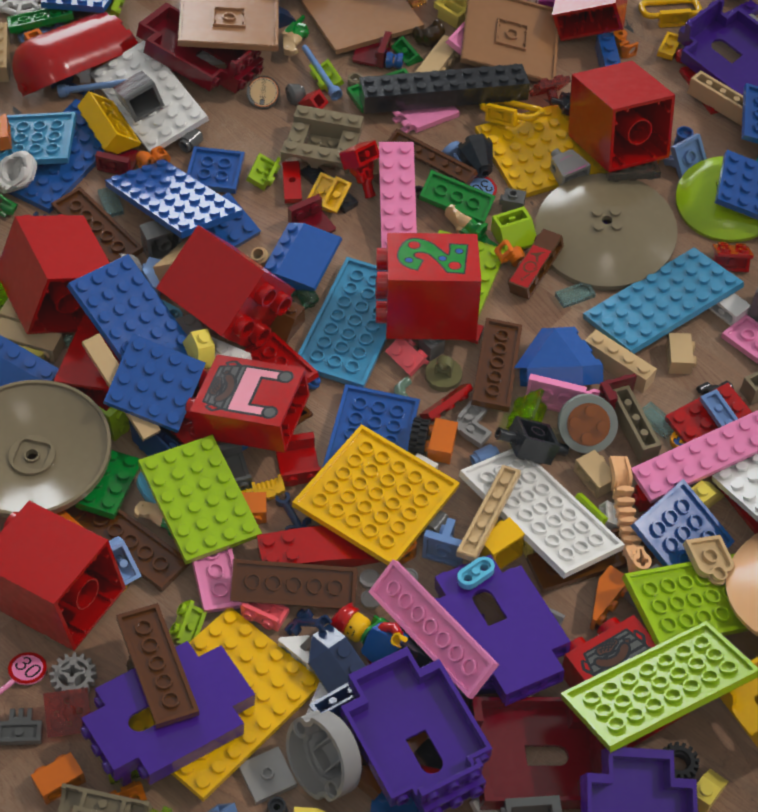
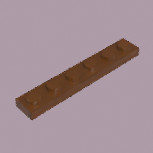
(436, 158)

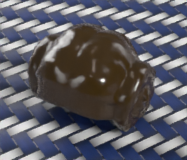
(429, 35)

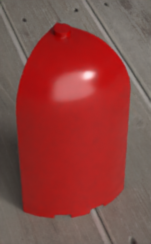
(69, 50)

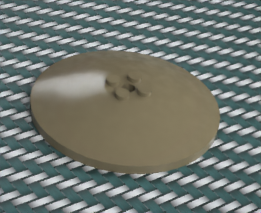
(611, 254)
(66, 435)

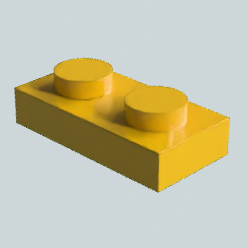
(668, 46)

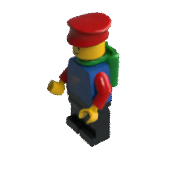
(377, 636)

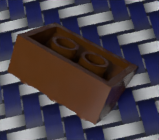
(289, 323)

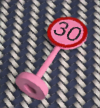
(25, 670)

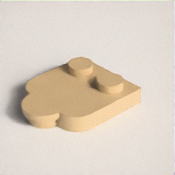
(710, 558)

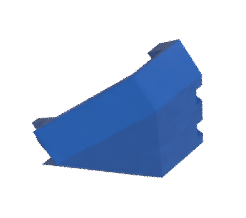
(560, 356)

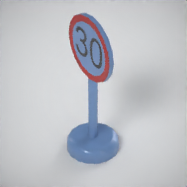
(485, 183)

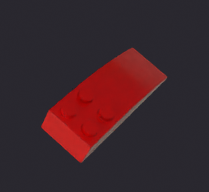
(311, 546)

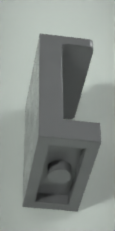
(236, 462)
(532, 804)

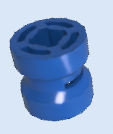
(398, 60)
(683, 133)

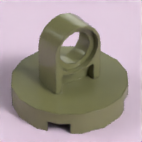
(443, 373)

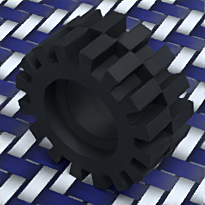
(418, 435)
(689, 757)

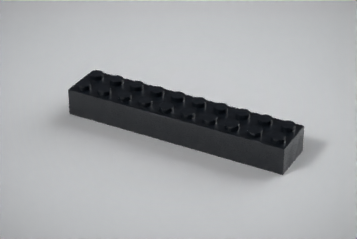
(443, 88)

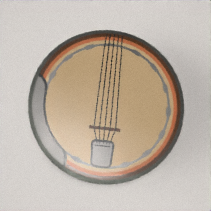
(263, 92)

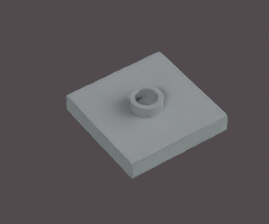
(267, 775)

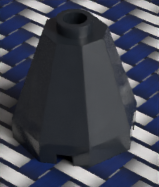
(477, 153)

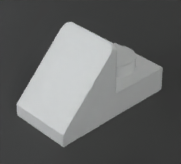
(297, 648)

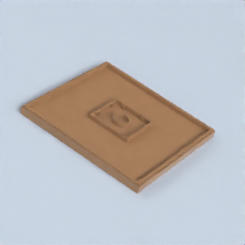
(360, 22)
(229, 24)
(509, 35)

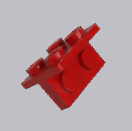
(733, 257)

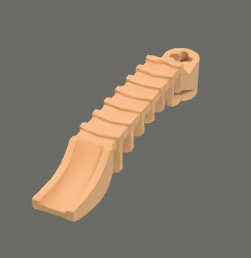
(622, 492)

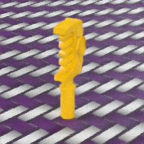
(271, 487)

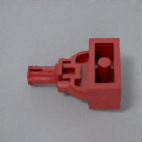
(361, 164)

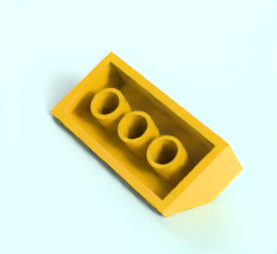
(107, 123)

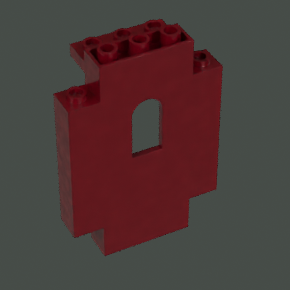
(161, 44)
(533, 724)

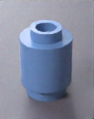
(483, 453)

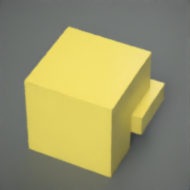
(451, 11)

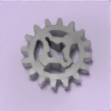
(70, 666)

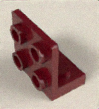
(374, 54)
(116, 163)
(310, 212)
(610, 395)

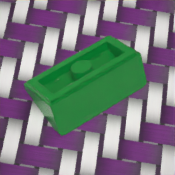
(410, 55)

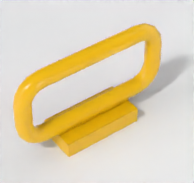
(670, 18)
(509, 116)

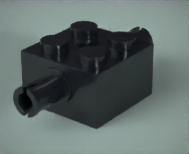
(532, 440)

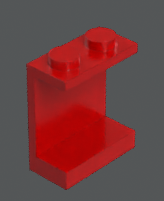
(299, 461)

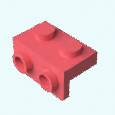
(407, 356)
(267, 615)

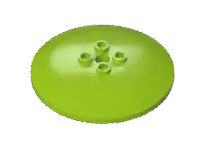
(698, 208)

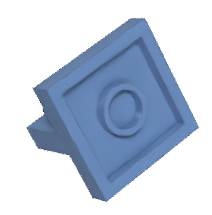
(686, 154)
(442, 545)

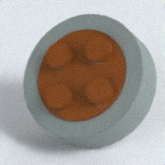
(587, 423)

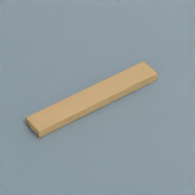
(107, 367)
(488, 513)

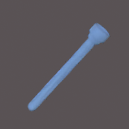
(65, 90)
(334, 91)

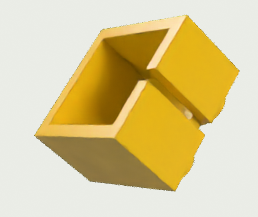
(504, 543)

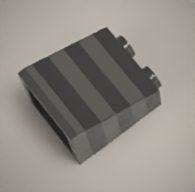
(139, 96)

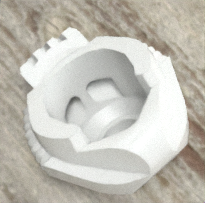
(17, 171)

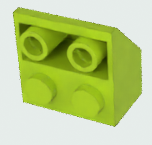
(514, 226)

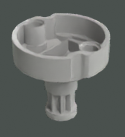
(323, 755)

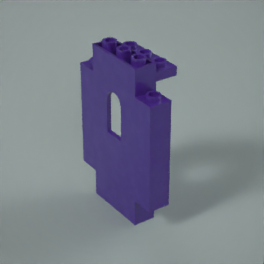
(735, 30)
(521, 644)
(400, 702)
(159, 752)
(637, 783)

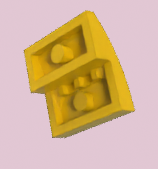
(331, 191)

